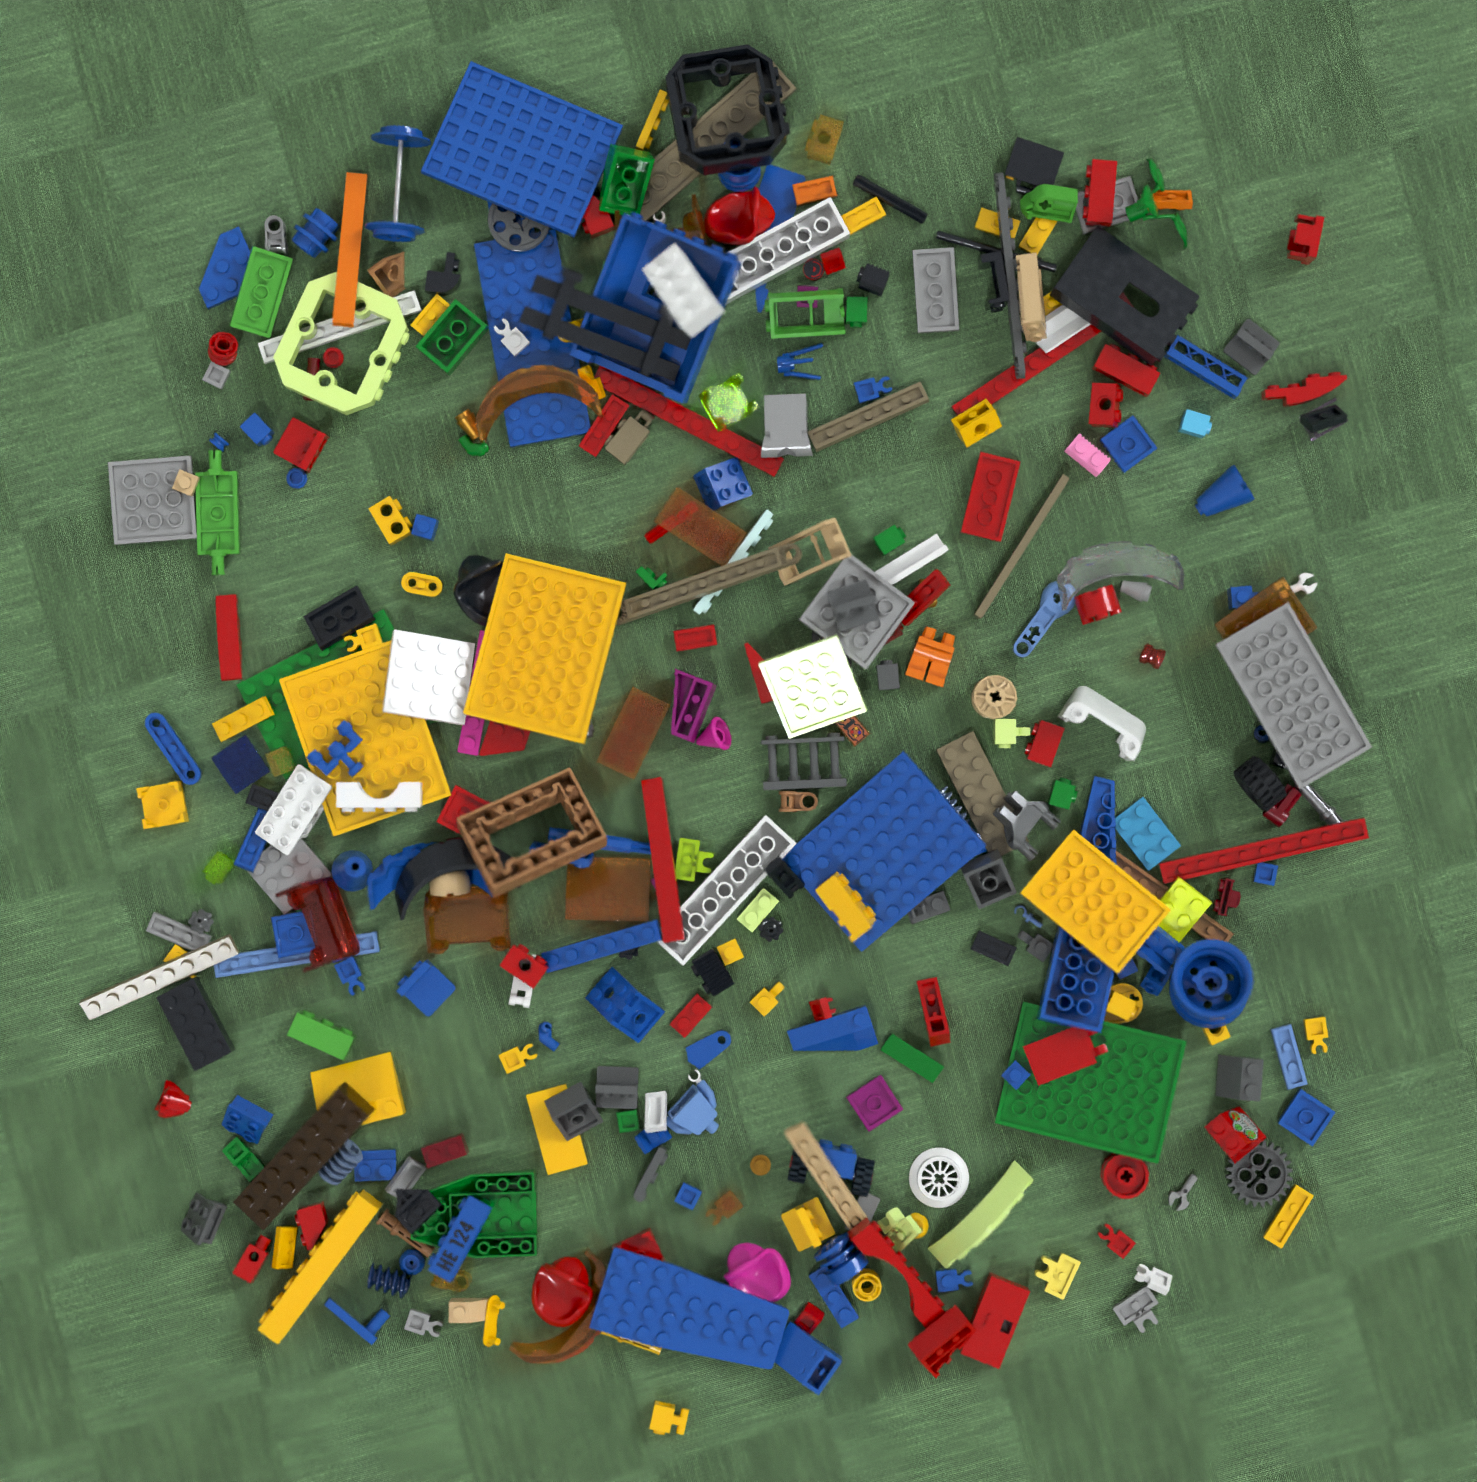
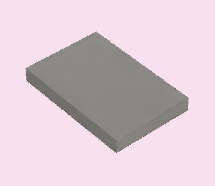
(1124, 196)

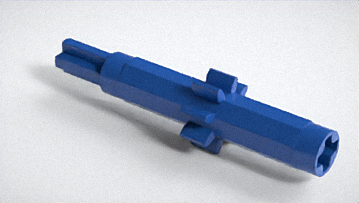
(614, 843)

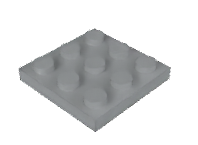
(281, 871)

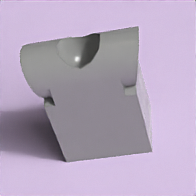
(786, 426)

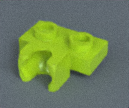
(690, 859)

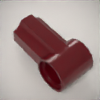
(1280, 812)

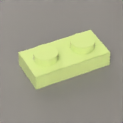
(757, 909)

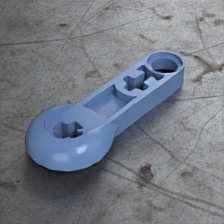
(1043, 618)

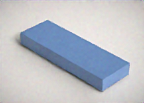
(1288, 1056)

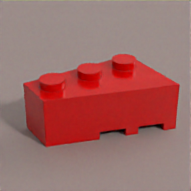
(941, 1339)

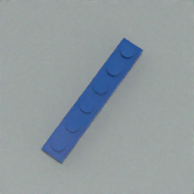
(603, 945)

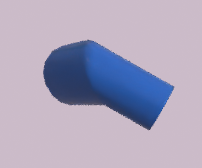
(545, 1036)

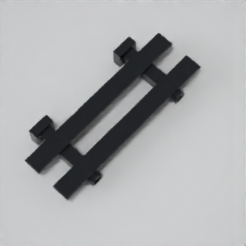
(565, 294)

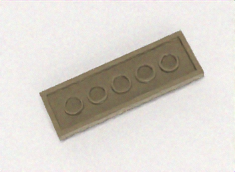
(977, 788)

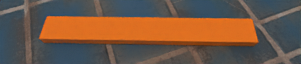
(349, 250)

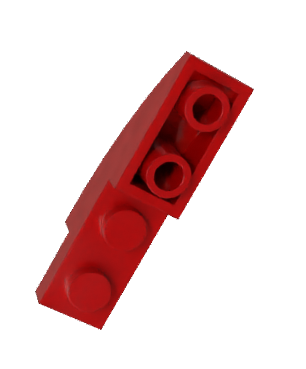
(1311, 389)

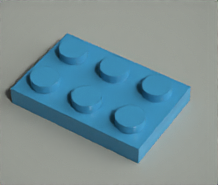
(1145, 834)

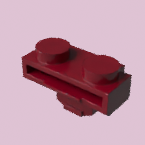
(1226, 898)

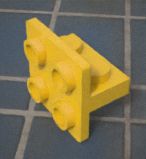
(808, 1224)

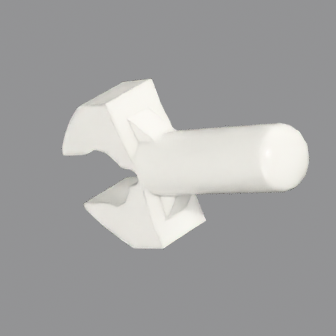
(1299, 585)

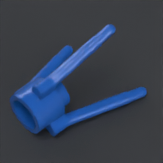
(787, 362)

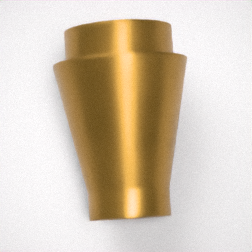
(467, 423)

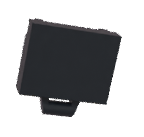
(1032, 164)

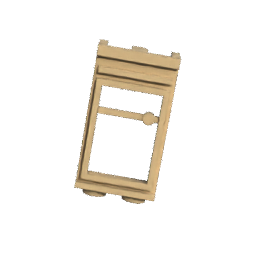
(1031, 297)
(834, 541)

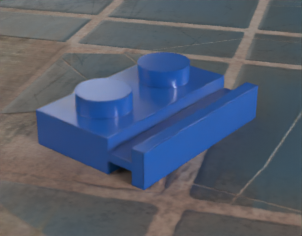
(376, 1165)

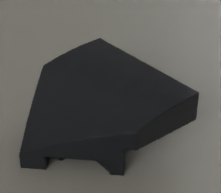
(415, 1207)

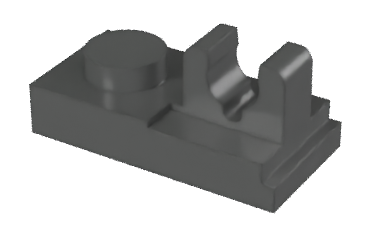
(929, 907)

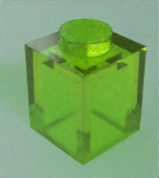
(218, 868)

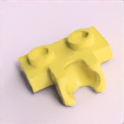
(1058, 1274)

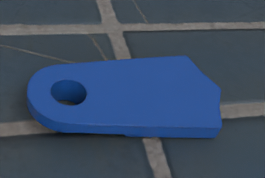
(707, 1048)

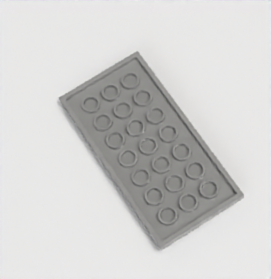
(1293, 695)

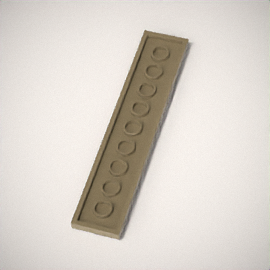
(733, 113)

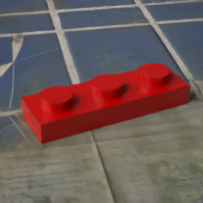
(604, 427)
(925, 595)

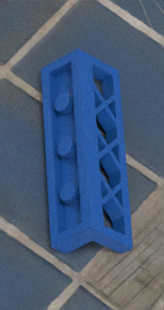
(1219, 382)

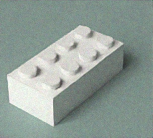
(683, 290)

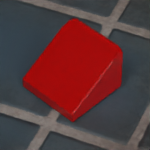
(809, 1318)

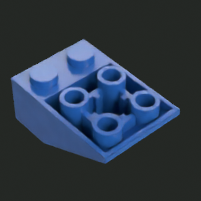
(806, 1358)

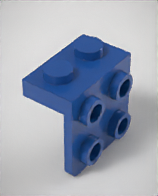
(426, 987)

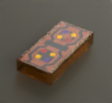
(853, 730)

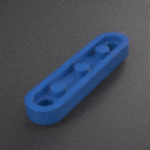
(173, 748)

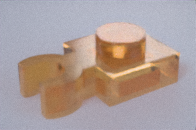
(726, 1205)

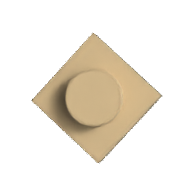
(186, 482)

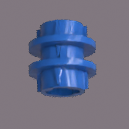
(315, 233)

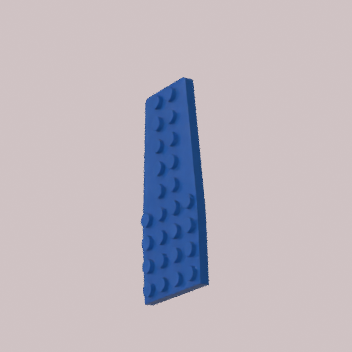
(686, 1312)

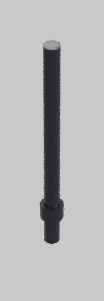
(987, 248)

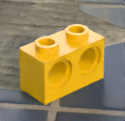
(387, 522)

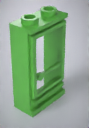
(833, 314)

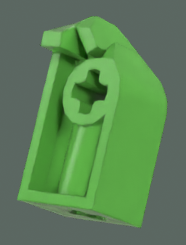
(1050, 203)

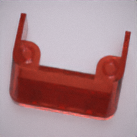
(325, 919)

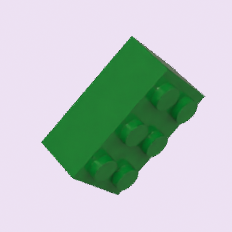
(452, 337)

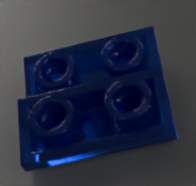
(240, 764)

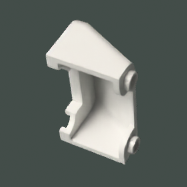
(1087, 701)

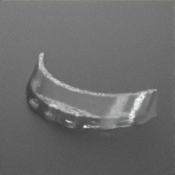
(1114, 560)

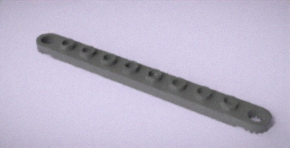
(1010, 265)

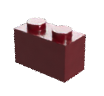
(445, 1150)

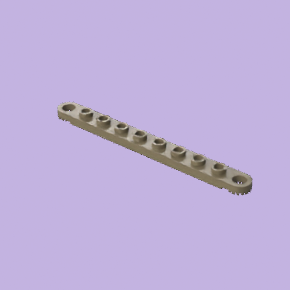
(708, 582)

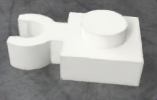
(512, 340)
(1156, 1279)

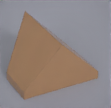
(389, 274)

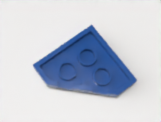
(225, 268)

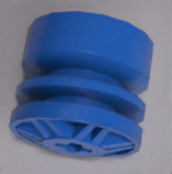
(740, 179)
(843, 1261)

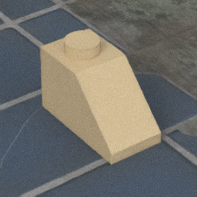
(467, 1310)

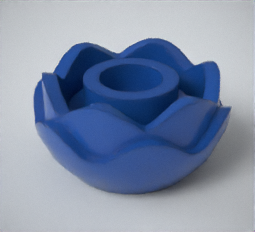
(416, 1257)

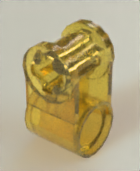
(439, 1282)

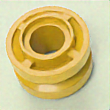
(870, 1293)

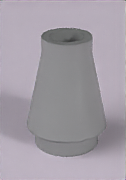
(1136, 590)

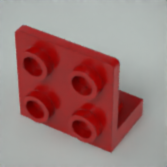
(301, 444)

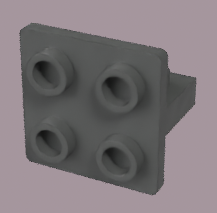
(1251, 347)
(853, 605)
(617, 1087)
(202, 1219)

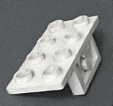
(294, 810)

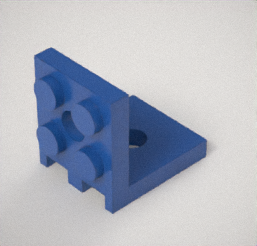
(624, 1005)

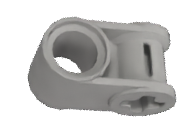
(276, 240)

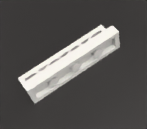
(913, 560)

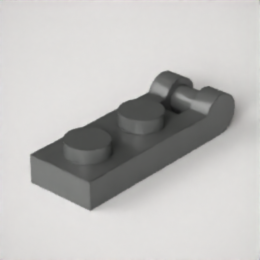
(650, 1175)

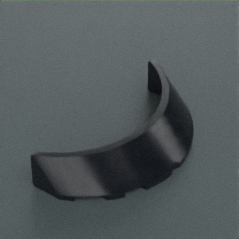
(433, 862)

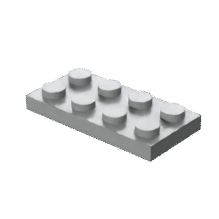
(935, 290)

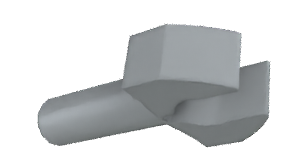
(1182, 1193)

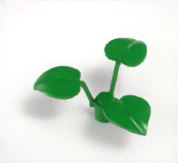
(1147, 204)

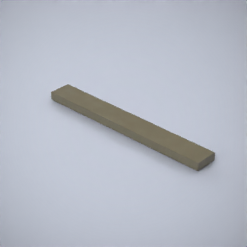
(1022, 545)

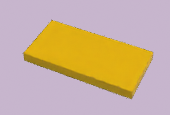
(556, 1151)

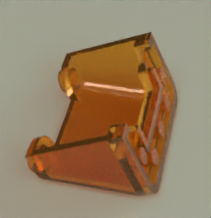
(467, 919)

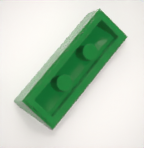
(912, 1057)

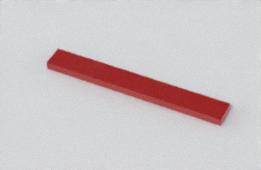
(663, 860)

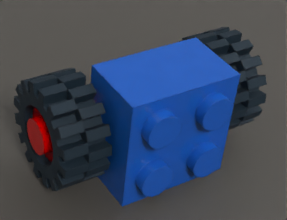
(843, 1160)

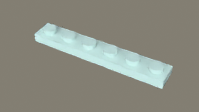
(751, 539)

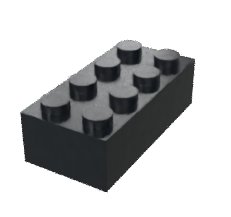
(195, 1023)

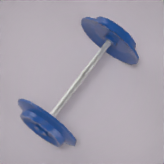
(401, 137)

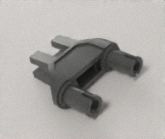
(1022, 820)

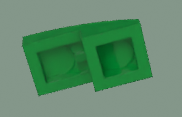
(243, 1158)

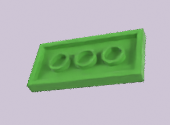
(261, 292)

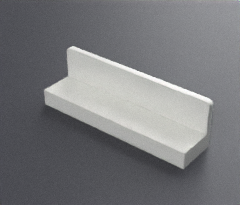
(1061, 326)

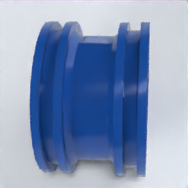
(1229, 961)

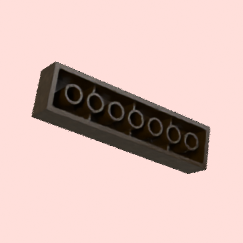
(304, 1155)

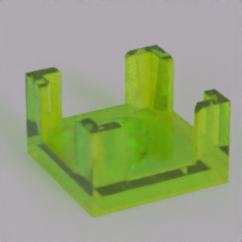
(727, 402)

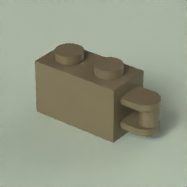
(629, 437)

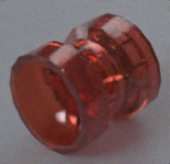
(1152, 656)

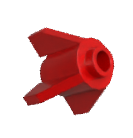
(172, 1101)

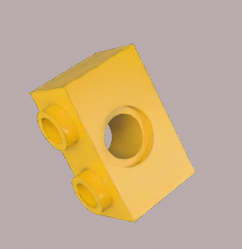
(976, 423)

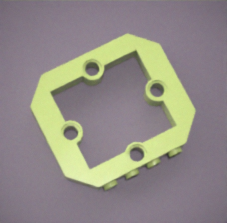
(332, 395)

